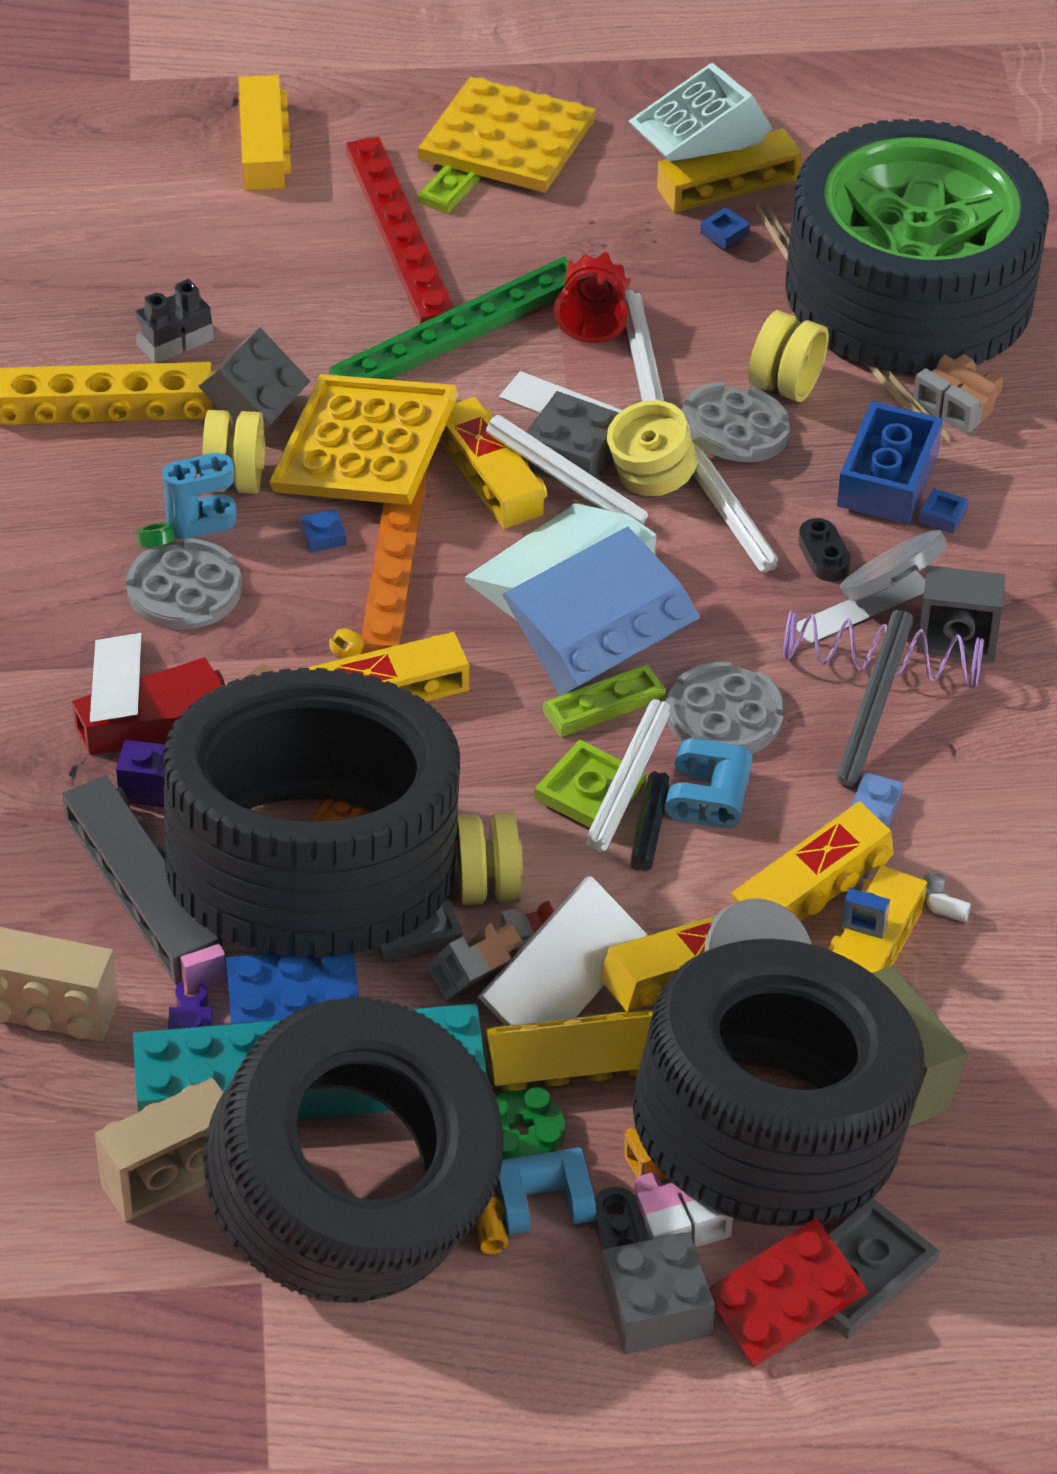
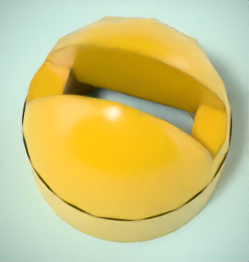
(344, 635)

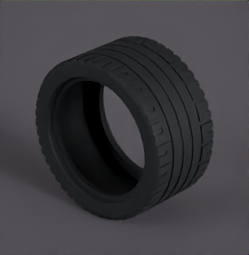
(309, 882)

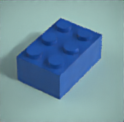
(889, 462)
(278, 985)

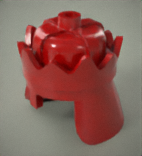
(593, 300)

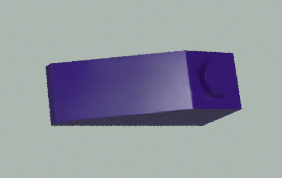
(142, 772)

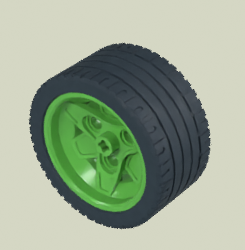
(916, 244)

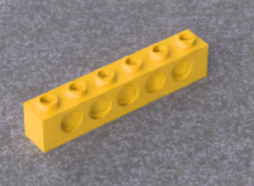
(103, 393)

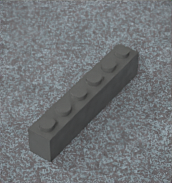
(134, 871)

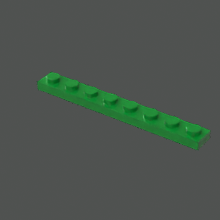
(457, 325)

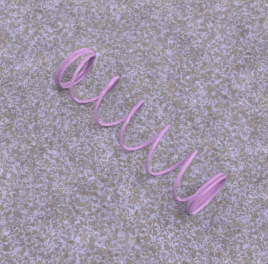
(789, 651)

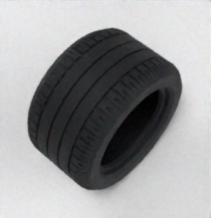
(765, 1147)
(296, 1222)

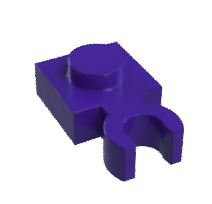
(190, 1011)

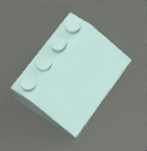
(703, 117)
(549, 545)

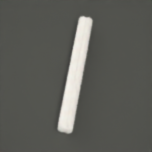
(642, 349)
(562, 469)
(734, 513)
(628, 775)

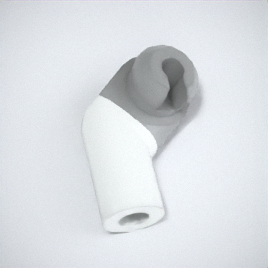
(939, 901)

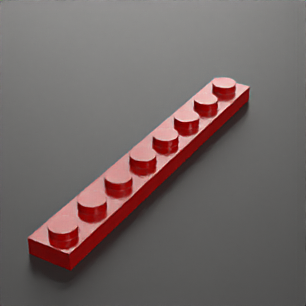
(399, 228)

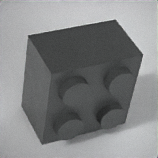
(255, 379)
(575, 432)
(963, 605)
(657, 1292)

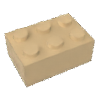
(56, 984)
(157, 1151)

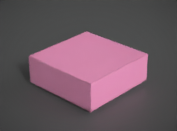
(203, 966)

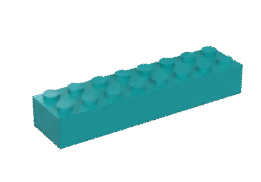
(188, 1056)

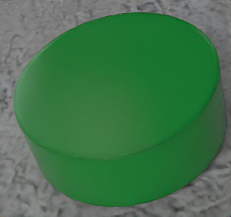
(155, 534)

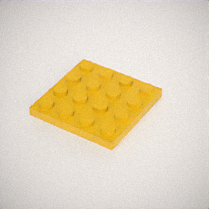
(507, 134)
(364, 439)

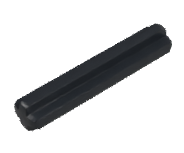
(650, 821)

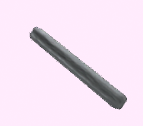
(874, 699)

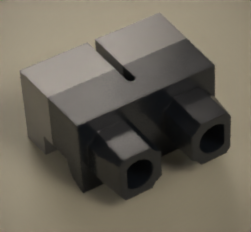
(173, 322)

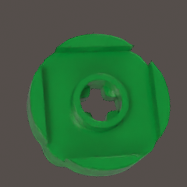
(537, 1111)

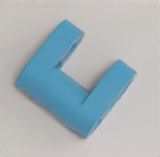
(182, 491)
(728, 786)
(543, 1174)

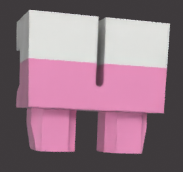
(671, 1212)

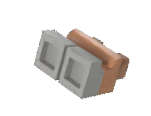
(958, 392)
(468, 964)

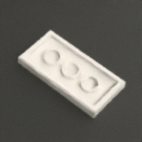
(563, 960)

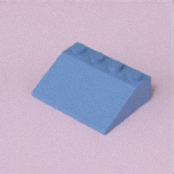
(599, 609)

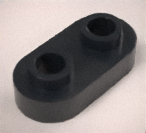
(824, 549)
(619, 1229)

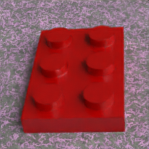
(785, 1292)

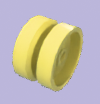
(788, 356)
(244, 447)
(652, 448)
(489, 858)

